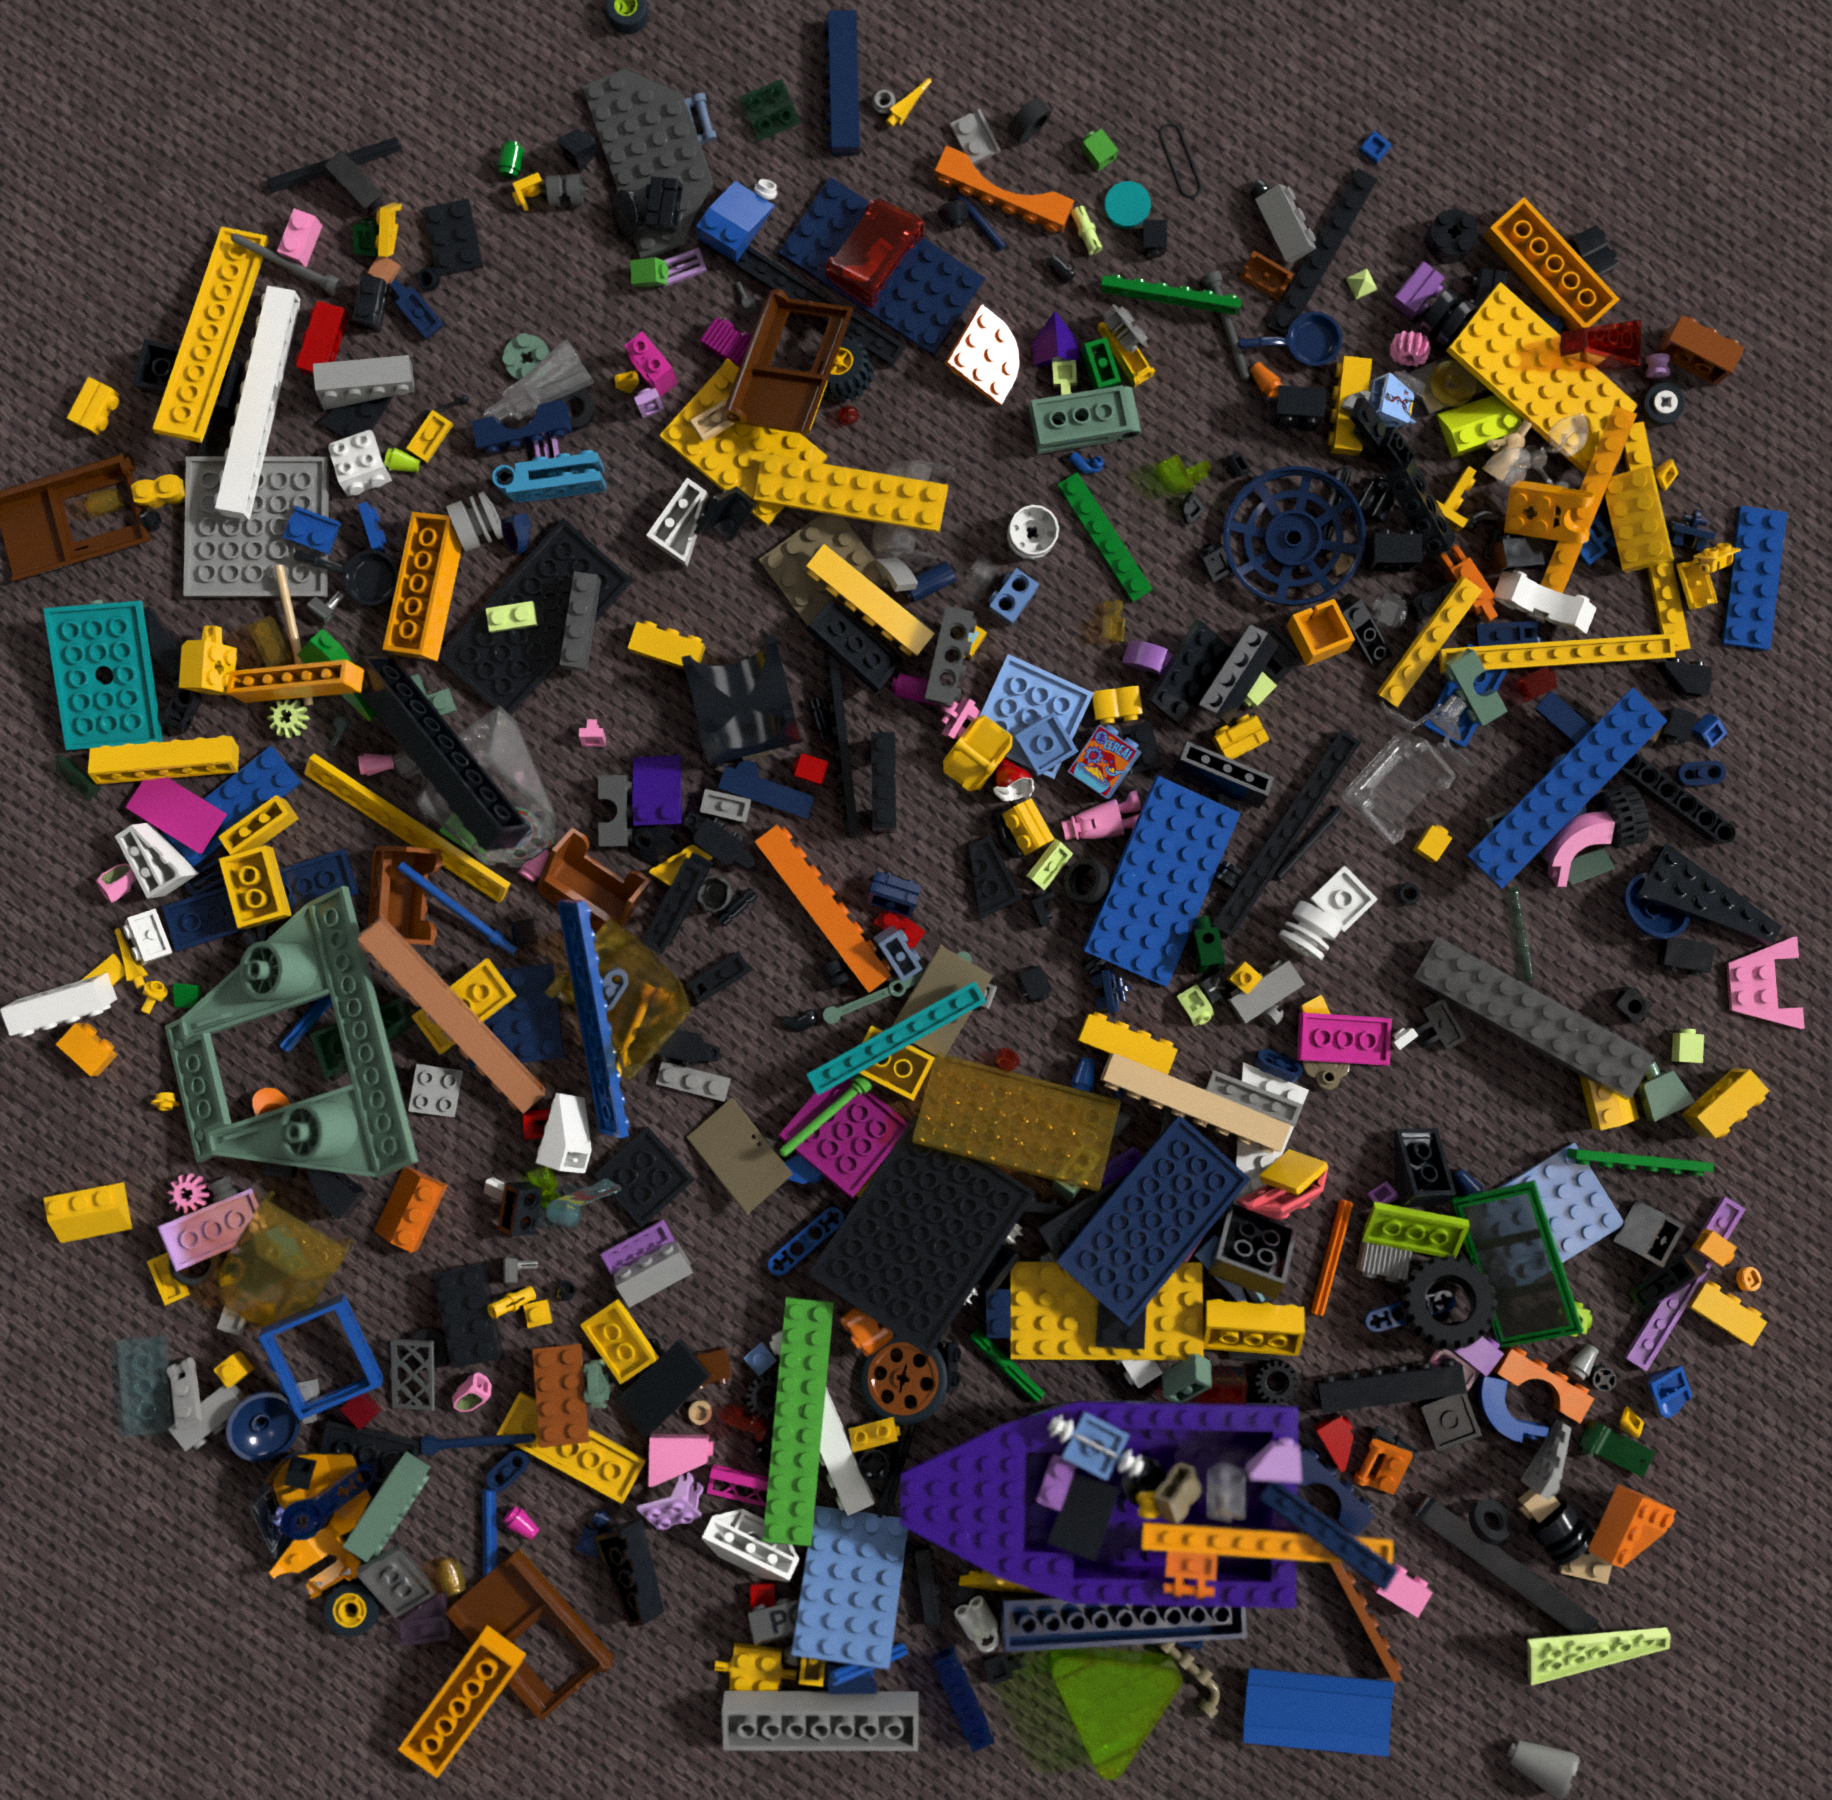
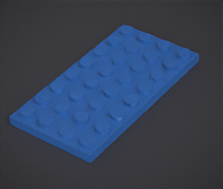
(1161, 881)

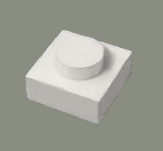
(1403, 1037)

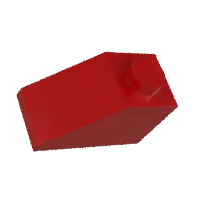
(1336, 1438)

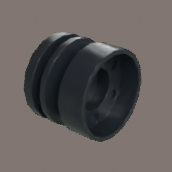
(1562, 1534)

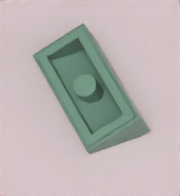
(1588, 866)

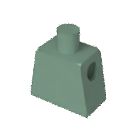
(1662, 1093)

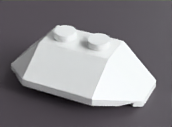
(739, 1540)

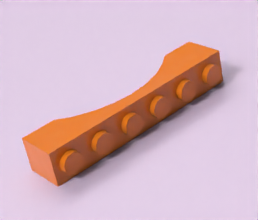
(1046, 209)

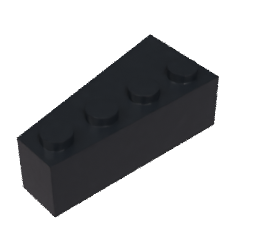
(631, 1571)

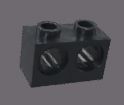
(520, 1208)

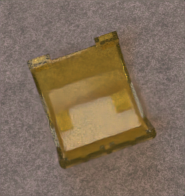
(649, 1006)

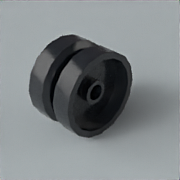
(1446, 318)

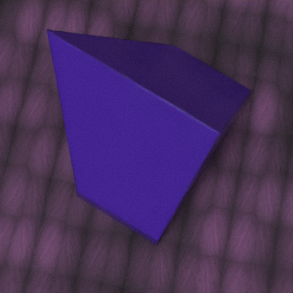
(1054, 343)

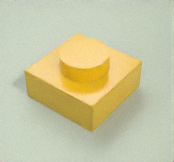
(537, 1313)

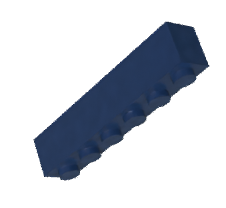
(843, 82)

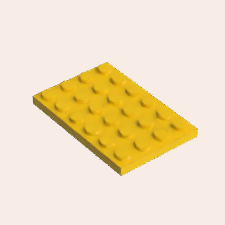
(737, 452)

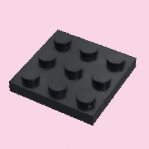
(647, 1176)

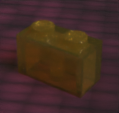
(271, 642)

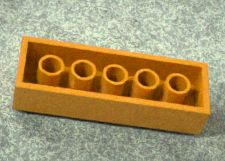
(1550, 266)
(423, 587)
(462, 1701)

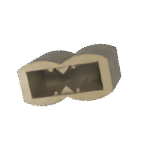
(1178, 1492)

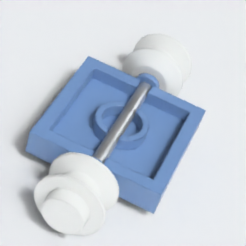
(1095, 1445)

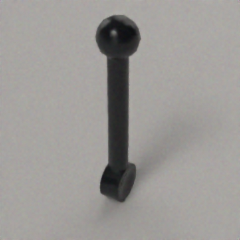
(463, 399)

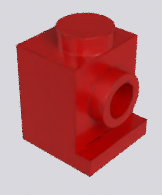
(532, 1129)

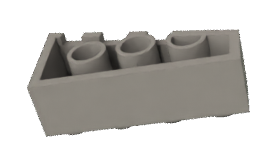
(362, 380)

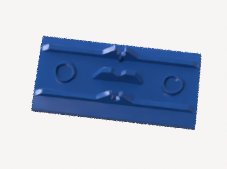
(1318, 1712)

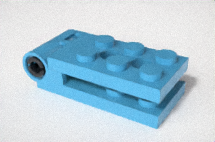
(551, 477)

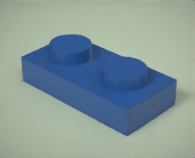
(370, 518)

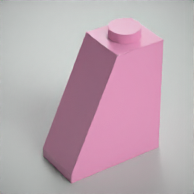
(676, 1454)

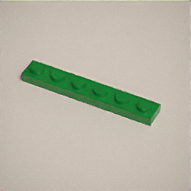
(1178, 296)
(1104, 537)
(1629, 1161)

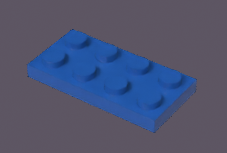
(1487, 680)

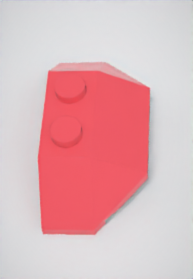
(1280, 1203)

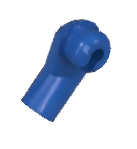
(1086, 466)

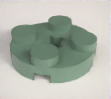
(523, 345)
(598, 1384)

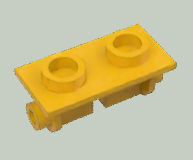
(1716, 557)
(873, 1434)

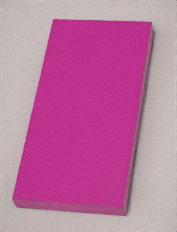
(177, 812)
(1344, 1039)

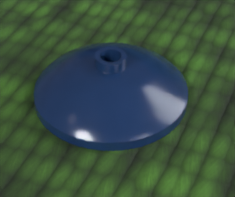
(1657, 923)
(264, 1439)

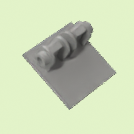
(1136, 334)
(435, 1090)

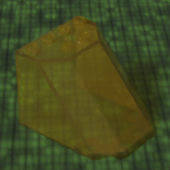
(277, 1266)

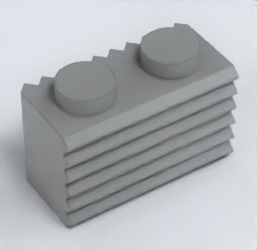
(1383, 1261)

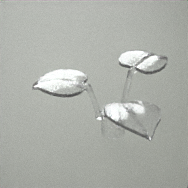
(1566, 435)
(1446, 721)

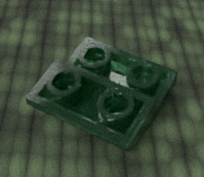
(770, 109)

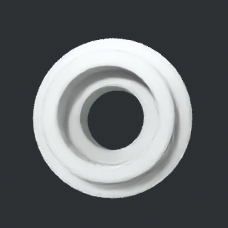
(766, 189)

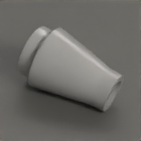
(1582, 1363)

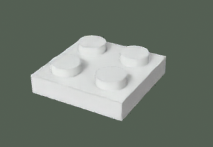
(1344, 897)

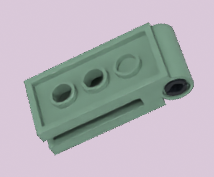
(1105, 415)

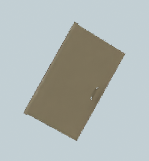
(941, 978)
(742, 1164)

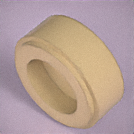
(699, 1412)

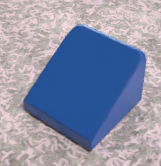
(1709, 730)

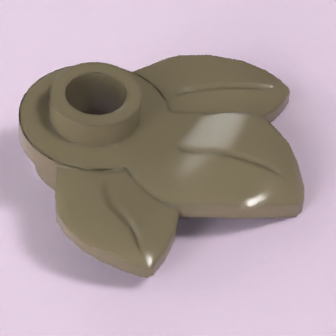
(1319, 1069)

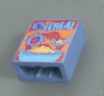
(1105, 760)

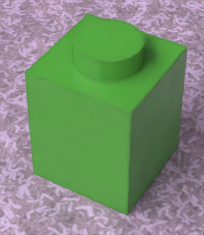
(1099, 149)
(649, 272)

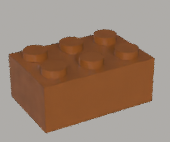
(1700, 350)

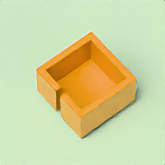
(1323, 634)

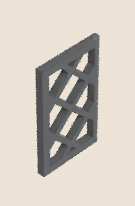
(396, 1361)

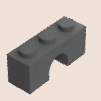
(618, 831)

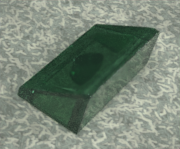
(77, 777)

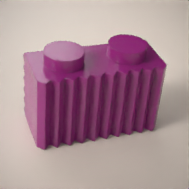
(725, 341)

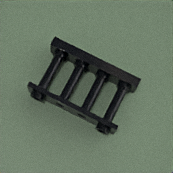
(677, 902)

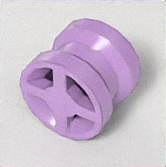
(1657, 365)

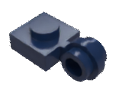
(587, 1543)

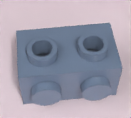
(897, 953)

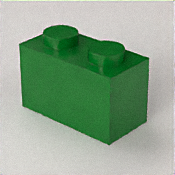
(1100, 364)

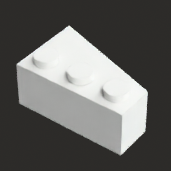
(676, 525)
(154, 860)

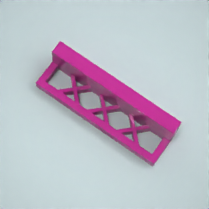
(738, 1477)

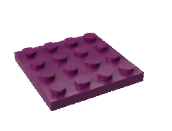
(851, 1141)

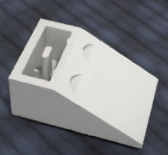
(566, 1135)

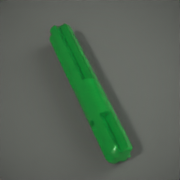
(1003, 1362)

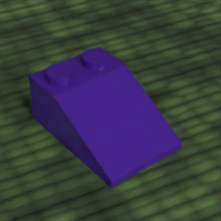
(657, 791)

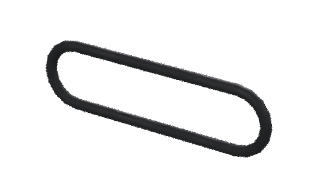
(1189, 157)

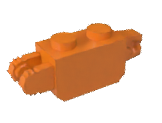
(1467, 569)

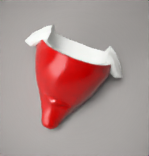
(1012, 781)

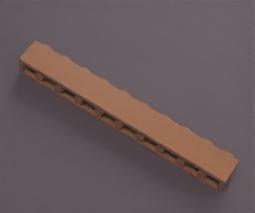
(451, 1014)

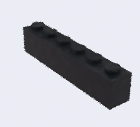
(1391, 1386)

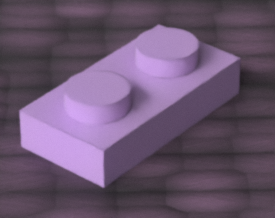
(648, 402)

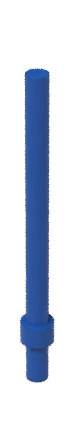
(495, 937)

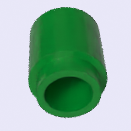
(510, 159)

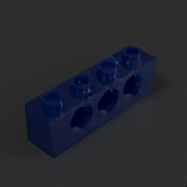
(963, 1699)

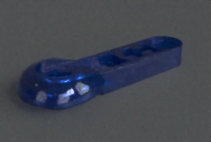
(323, 1504)

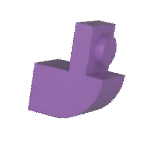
(1146, 657)

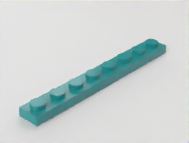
(896, 1038)

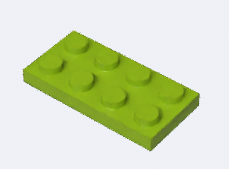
(1414, 1230)

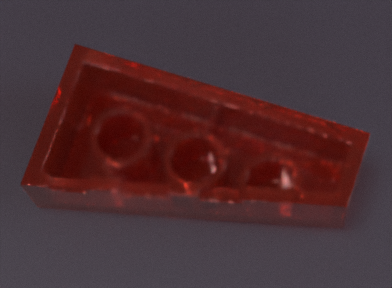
(1606, 346)

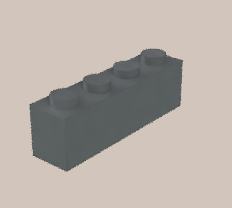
(580, 622)

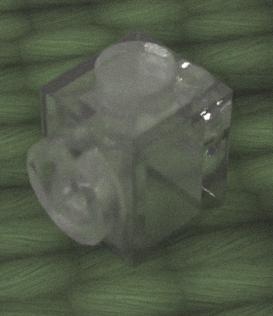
(1389, 611)

